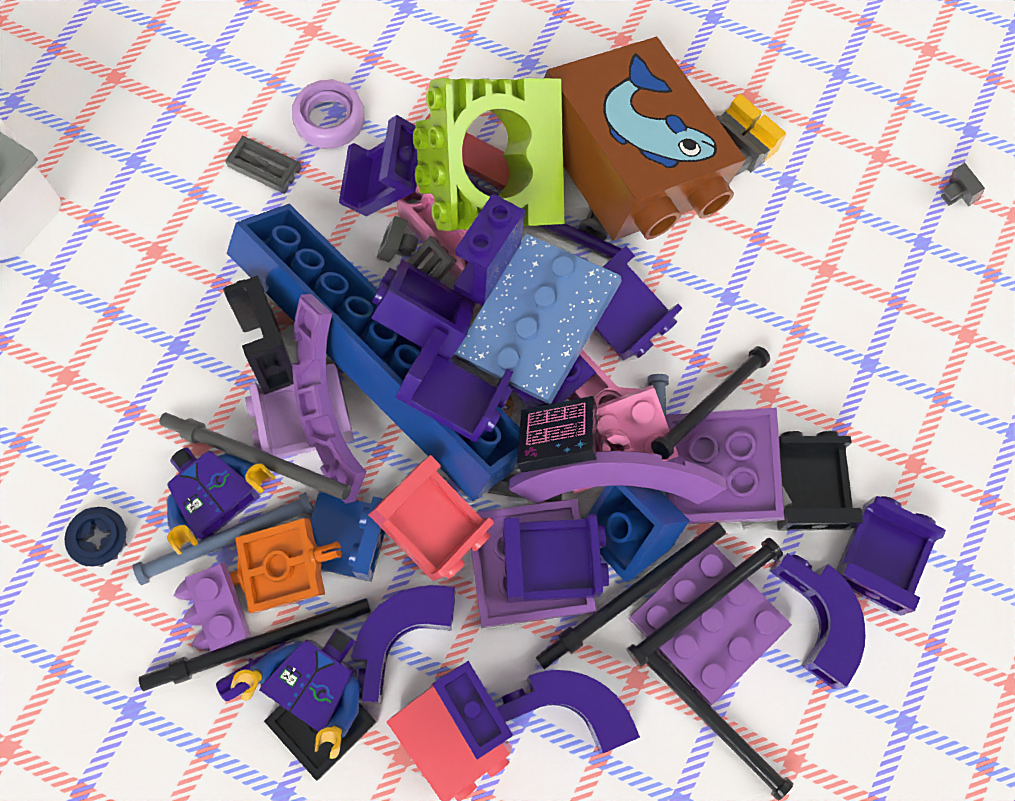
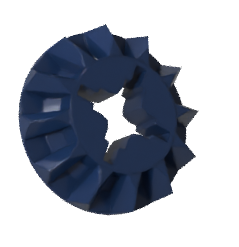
(83, 527)

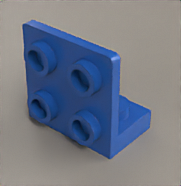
(353, 529)

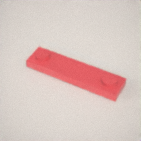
(484, 161)

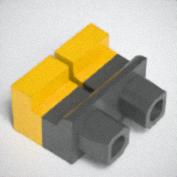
(753, 136)

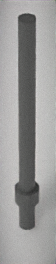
(197, 432)

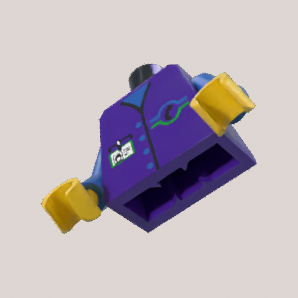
(209, 494)
(310, 684)

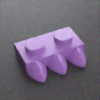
(214, 608)

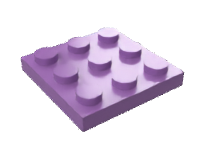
(745, 452)
(491, 576)
(724, 638)

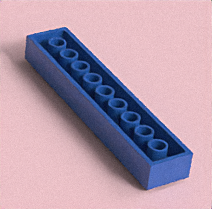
(300, 261)

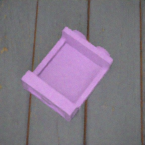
(279, 420)

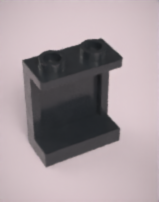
(267, 355)
(817, 482)

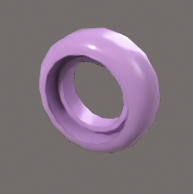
(328, 91)

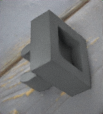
(963, 185)
(396, 241)

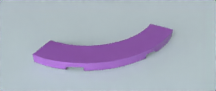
(313, 397)
(621, 469)

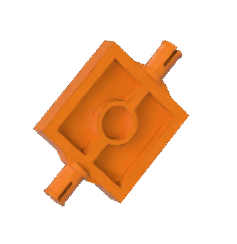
(281, 565)

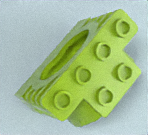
(533, 151)

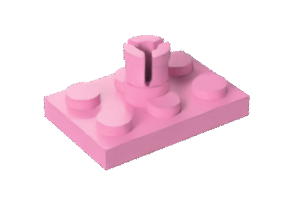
(630, 424)

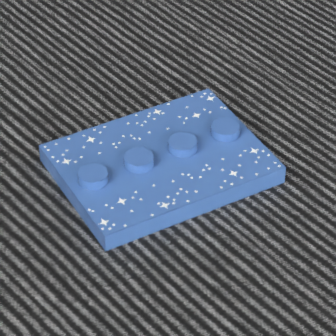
(538, 317)

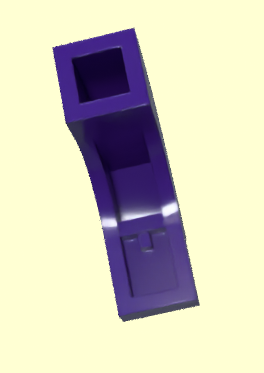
(404, 612)
(839, 617)
(590, 699)

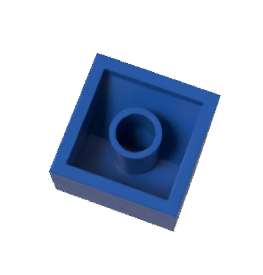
(638, 527)

